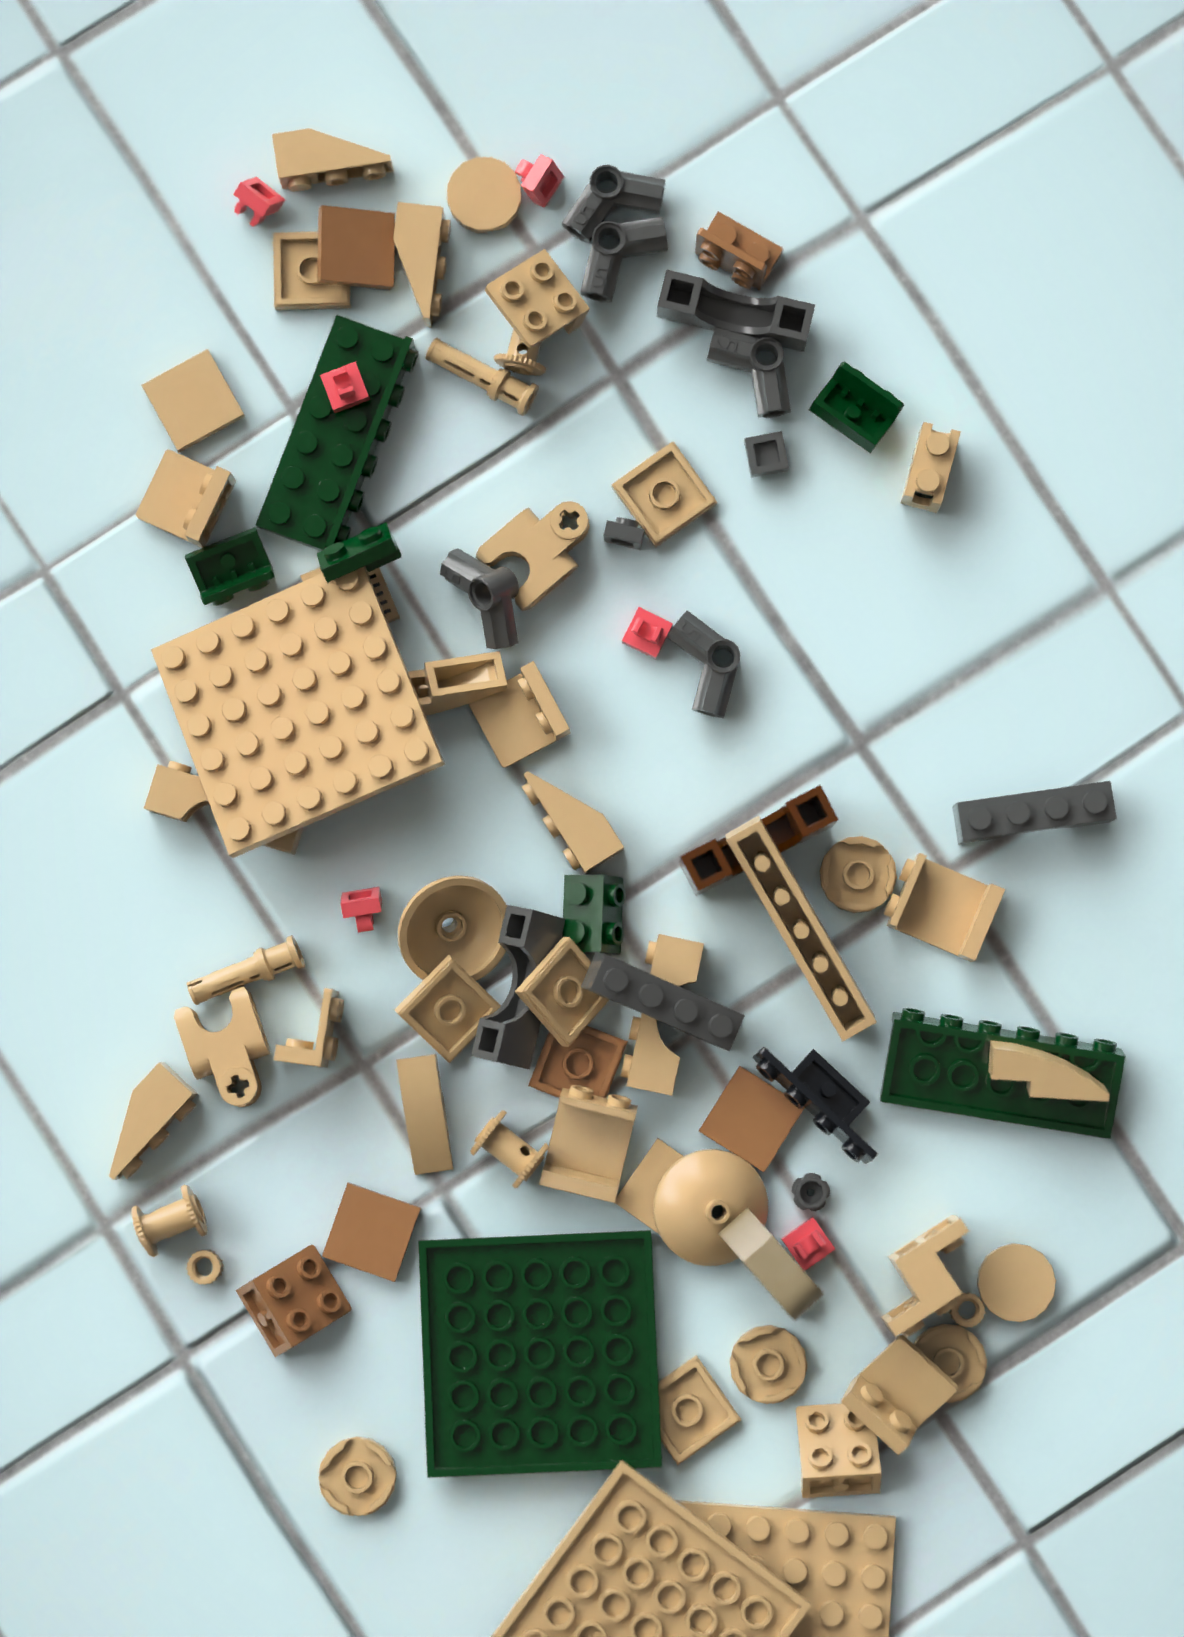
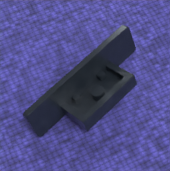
(824, 1094)

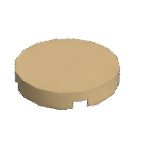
(484, 194)
(858, 874)
(1016, 1282)
(957, 1355)
(768, 1364)
(357, 1476)

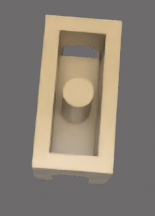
(930, 468)

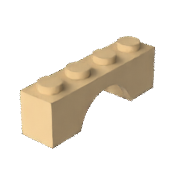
(180, 794)
(652, 1063)

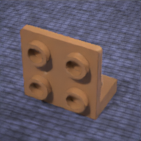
(737, 251)
(294, 1300)

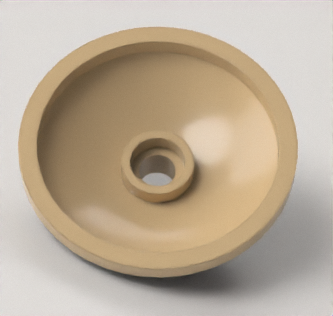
(470, 938)
(689, 1194)

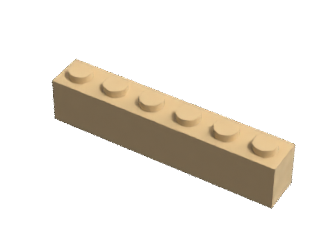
(800, 928)

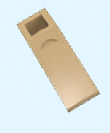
(316, 157)
(418, 242)
(583, 829)
(150, 1111)

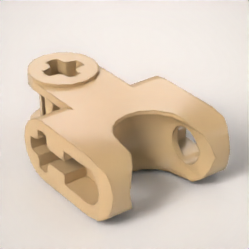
(541, 545)
(229, 1051)

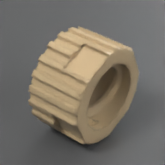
(194, 1273)
(979, 1310)

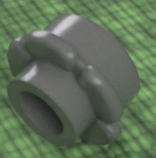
(820, 1188)

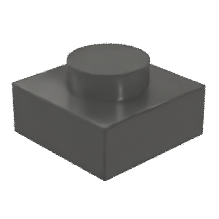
(766, 454)
(624, 533)

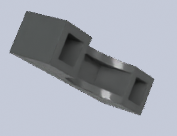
(702, 305)
(1034, 812)
(662, 1001)
(513, 1029)

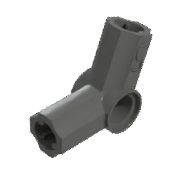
(593, 206)
(603, 265)
(768, 381)
(489, 592)
(715, 681)

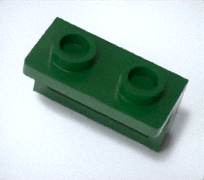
(857, 407)
(369, 549)
(230, 567)
(594, 912)

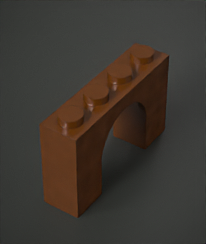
(789, 826)

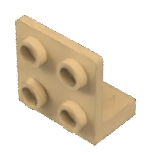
(537, 299)
(186, 498)
(520, 717)
(326, 1046)
(898, 1393)
(836, 1452)

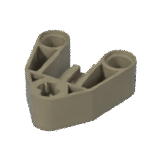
(771, 1264)

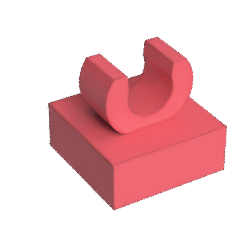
(539, 179)
(259, 198)
(345, 387)
(647, 632)
(362, 905)
(808, 1243)

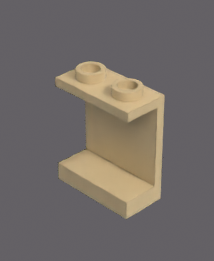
(943, 907)
(589, 1143)

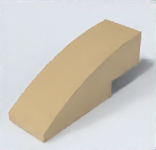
(458, 681)
(1045, 1073)
(425, 1114)

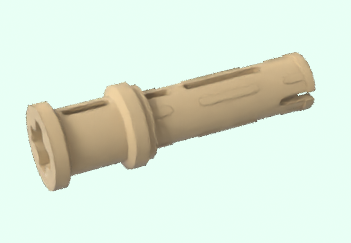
(497, 383)
(261, 965)

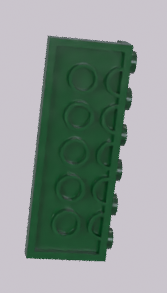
(332, 451)
(947, 1064)

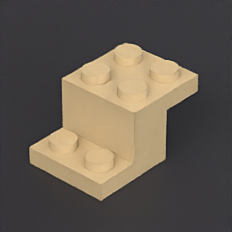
(925, 1276)

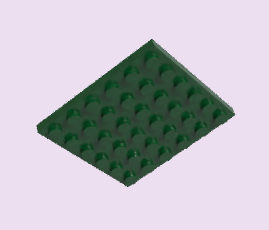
(539, 1353)

